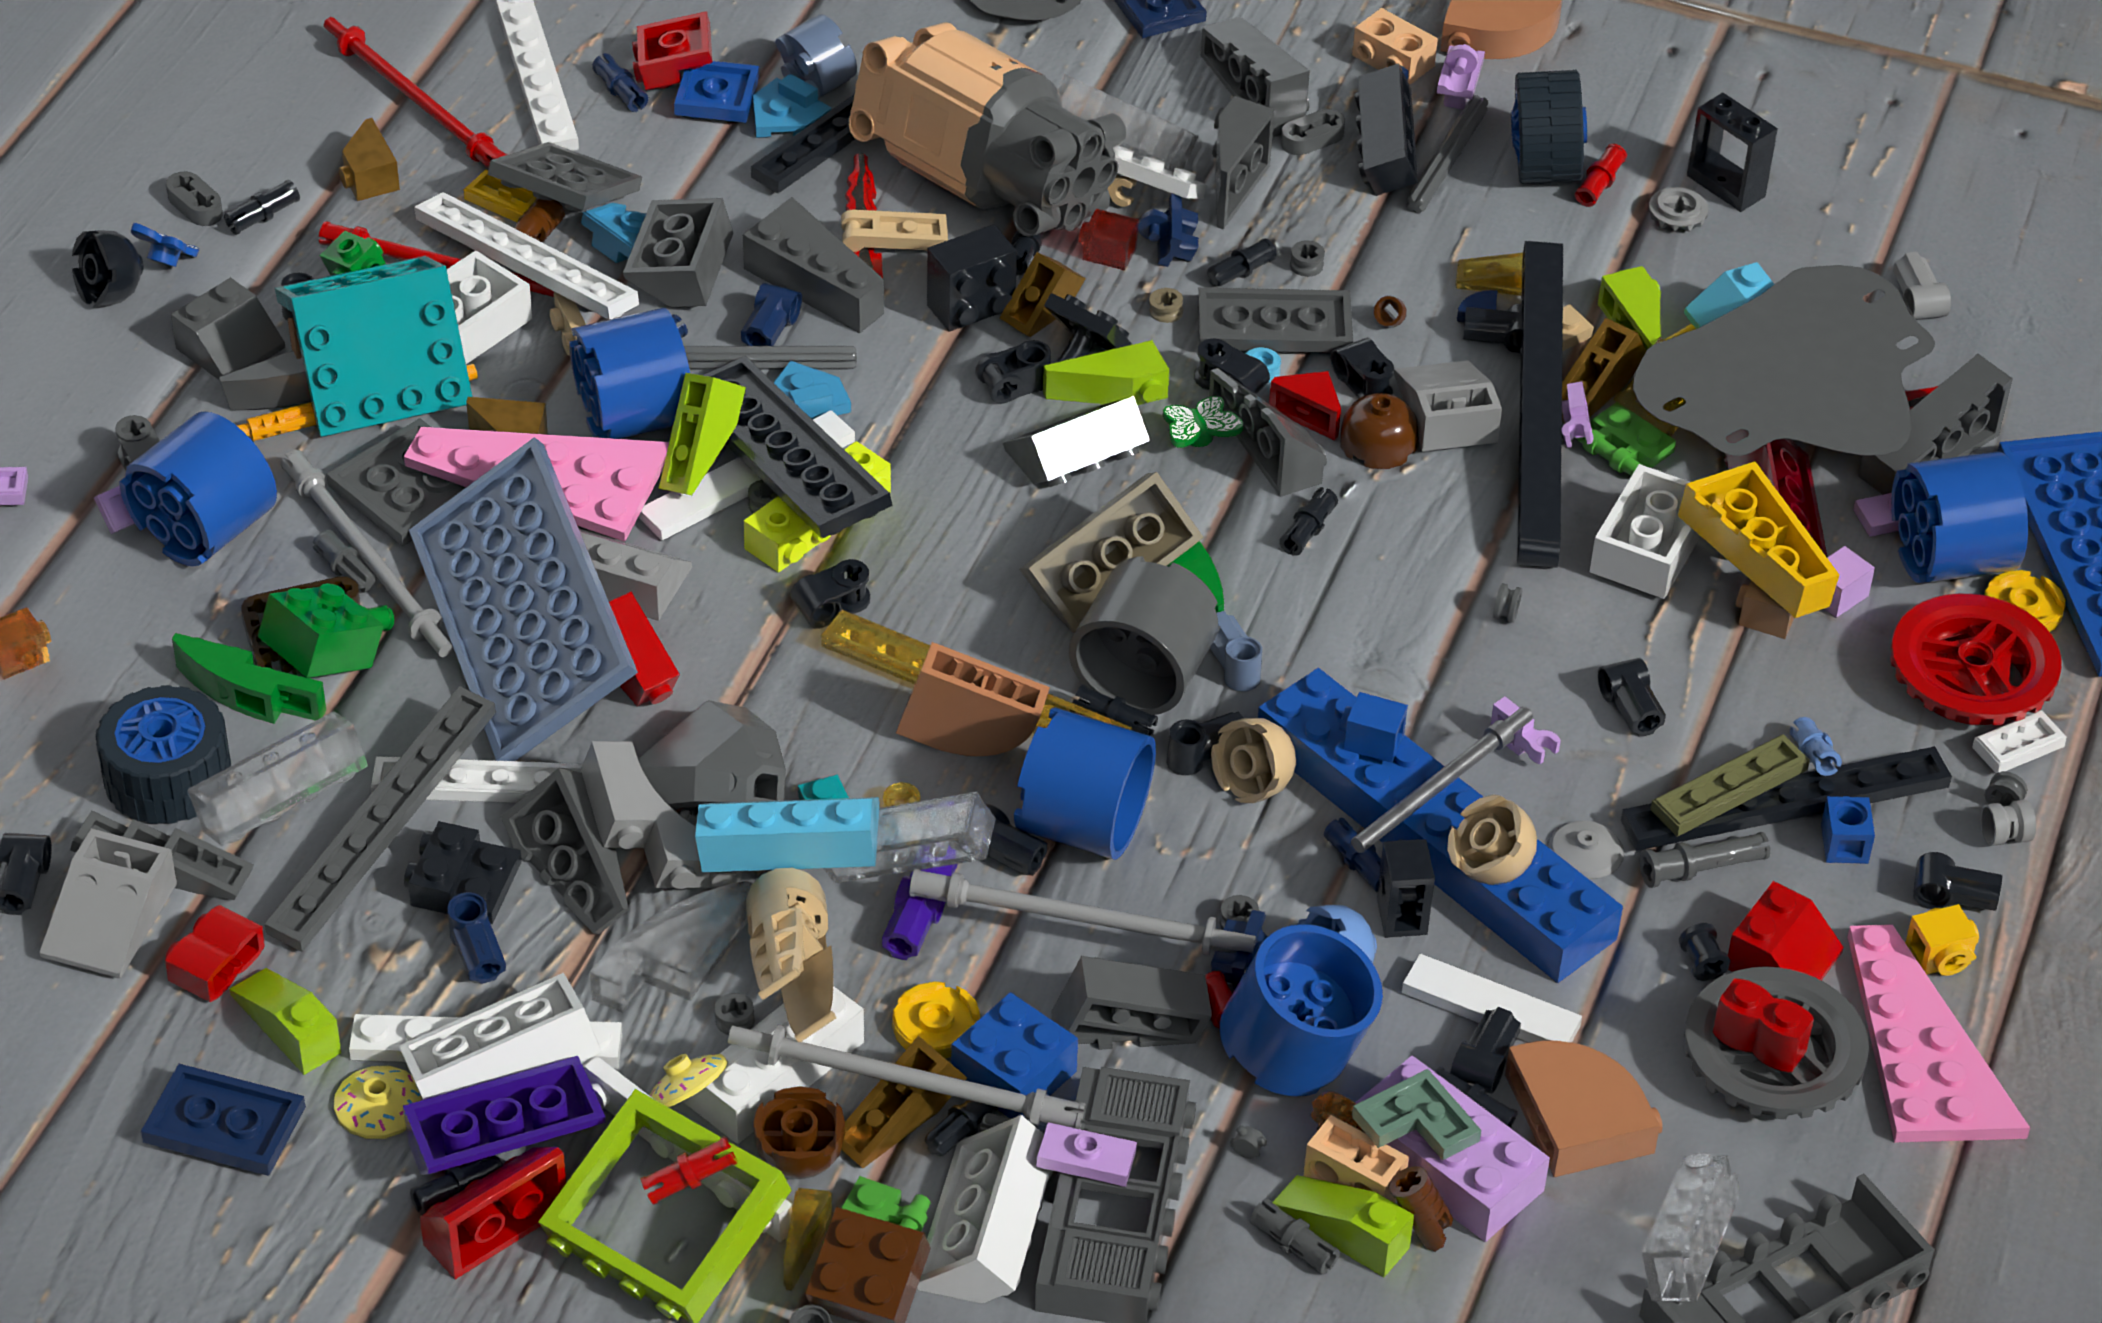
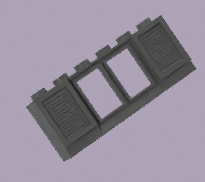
(1858, 1242)
(1107, 1270)

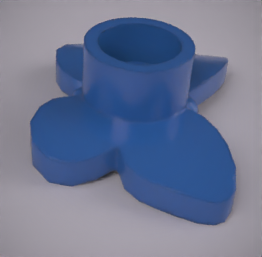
(163, 248)

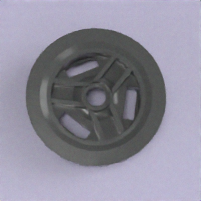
(1766, 1089)

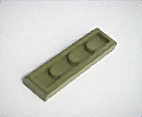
(1730, 785)

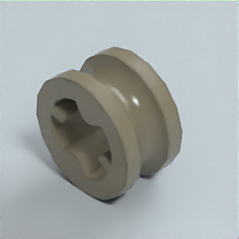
(1166, 313)

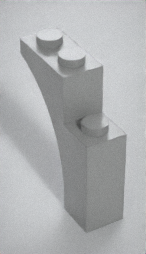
(635, 816)

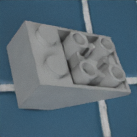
(1451, 404)
(108, 902)

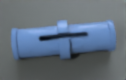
(1816, 746)

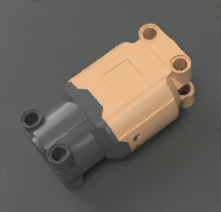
(985, 128)

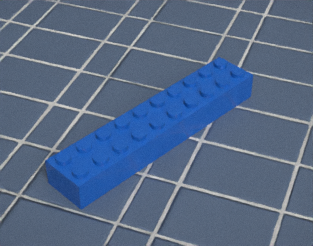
(1544, 914)

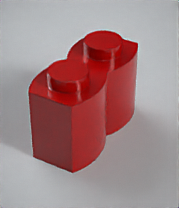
(214, 953)
(1765, 1025)

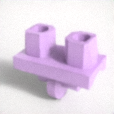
(1460, 75)

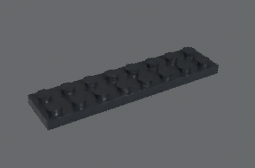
(798, 456)

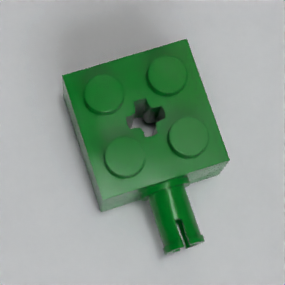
(323, 630)

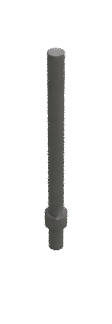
(1495, 737)

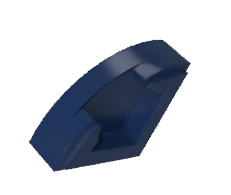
(1483, 299)

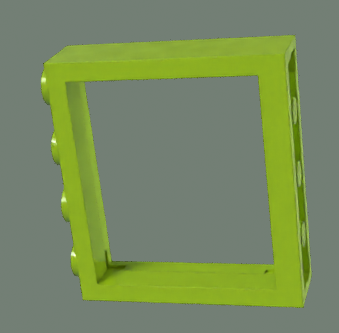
(725, 1256)

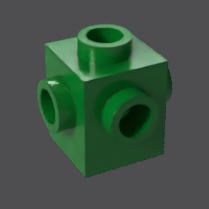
(351, 253)

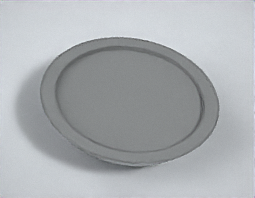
(1588, 848)

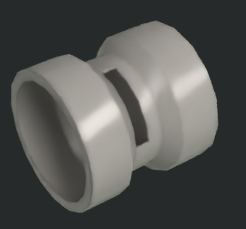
(2008, 822)

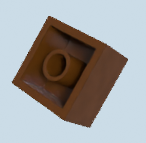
(868, 1269)

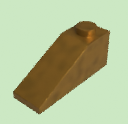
(1605, 364)
(896, 1109)

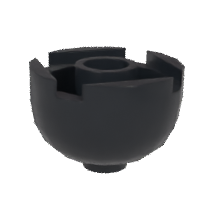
(107, 267)

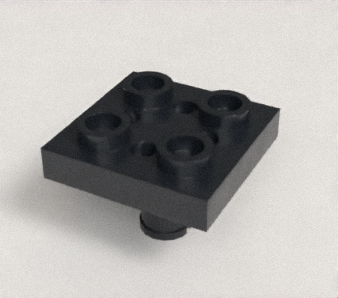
(1085, 326)

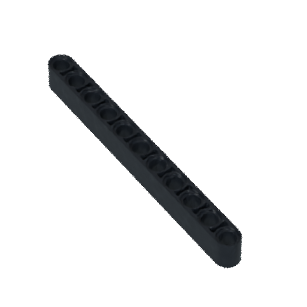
(1540, 406)

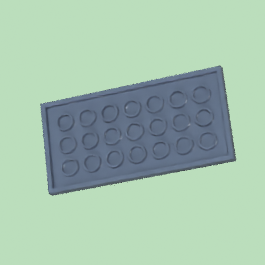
(522, 601)

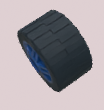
(1549, 126)
(159, 747)

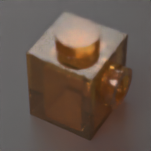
(22, 643)

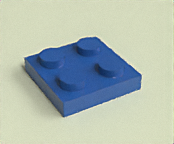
(717, 91)

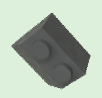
(225, 330)

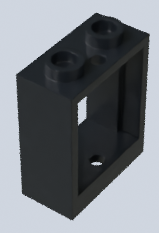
(1707, 165)

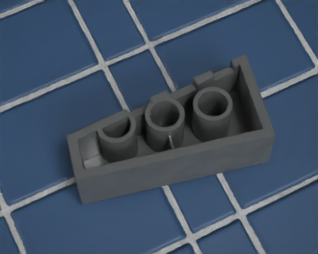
(1256, 69)
(804, 256)
(1947, 422)

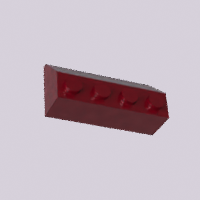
(1790, 474)

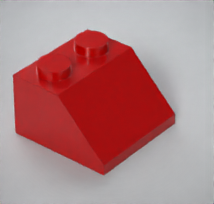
(1784, 933)

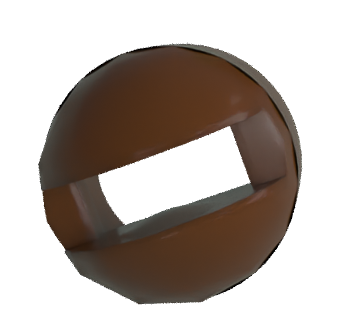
(1384, 316)

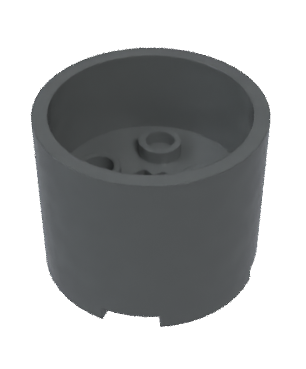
(1145, 634)

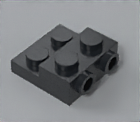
(459, 863)

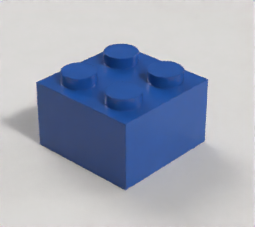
(1016, 1050)

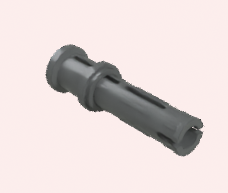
(1686, 861)

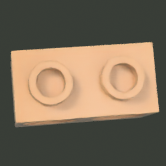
(1389, 40)
(1351, 1158)

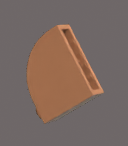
(1501, 26)
(970, 705)
(1581, 1105)

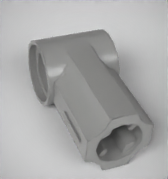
(1920, 289)

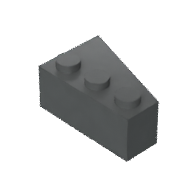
(1132, 1002)

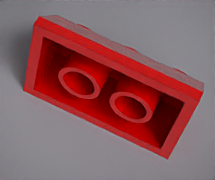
(493, 1210)

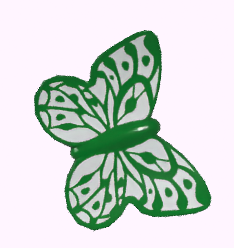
(1199, 425)

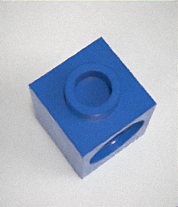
(1847, 830)

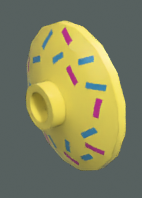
(687, 1077)
(374, 1114)

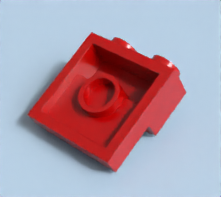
(669, 47)

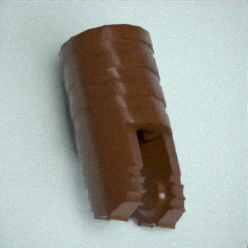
(541, 219)
(1419, 1196)

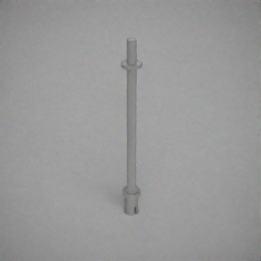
(311, 483)
(957, 890)
(1034, 1106)

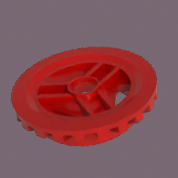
(1943, 630)

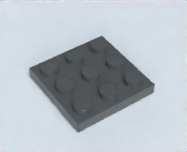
(564, 176)
(387, 489)

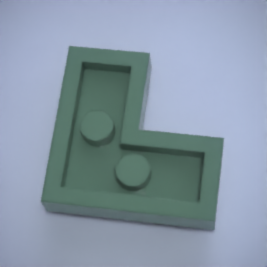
(1419, 1105)

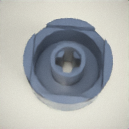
(817, 54)

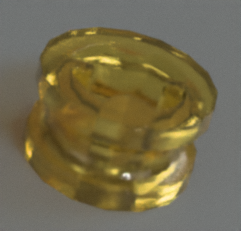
(900, 791)

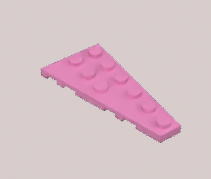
(600, 477)
(1924, 1059)

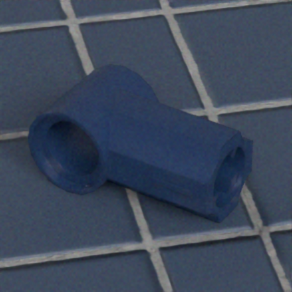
(772, 311)
(475, 938)

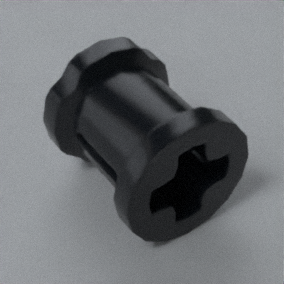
(1704, 951)

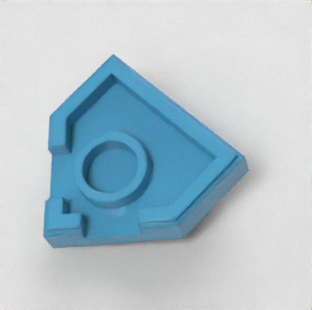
(786, 106)
(613, 229)
(813, 390)

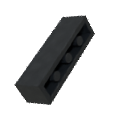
(1386, 130)

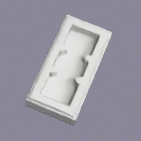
(2019, 742)

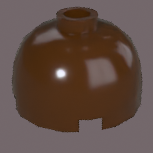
(1379, 431)
(799, 1132)

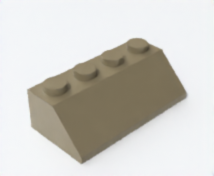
(1135, 523)

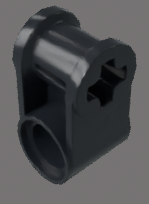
(1238, 365)
(1363, 368)
(1018, 370)
(828, 592)

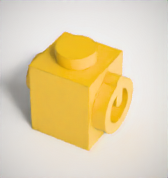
(1942, 940)

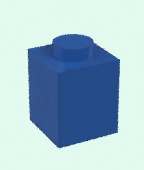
(1374, 726)

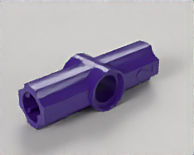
(912, 917)

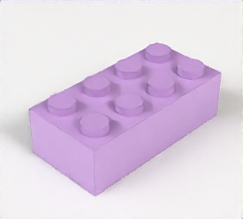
(1485, 1181)

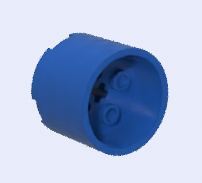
(629, 373)
(199, 488)
(1960, 517)
(1085, 783)
(1301, 1009)

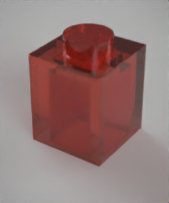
(1109, 239)

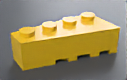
(1760, 536)

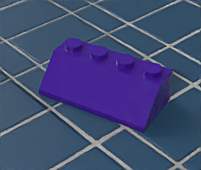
(501, 1115)

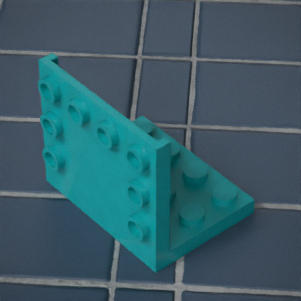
(379, 344)

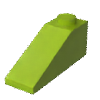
(1632, 301)
(1109, 376)
(701, 427)
(290, 1018)
(1351, 1220)

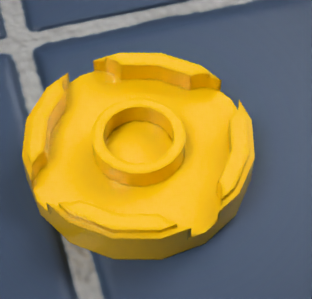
(2036, 596)
(935, 1015)

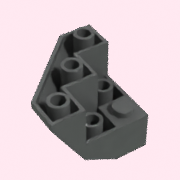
(716, 758)

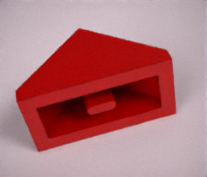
(1308, 401)

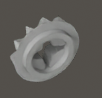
(1692, 204)

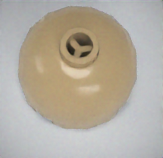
(1253, 759)
(1493, 841)

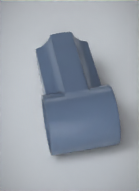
(1237, 654)

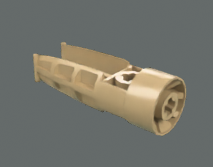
(790, 947)

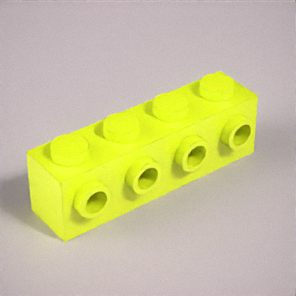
(781, 536)

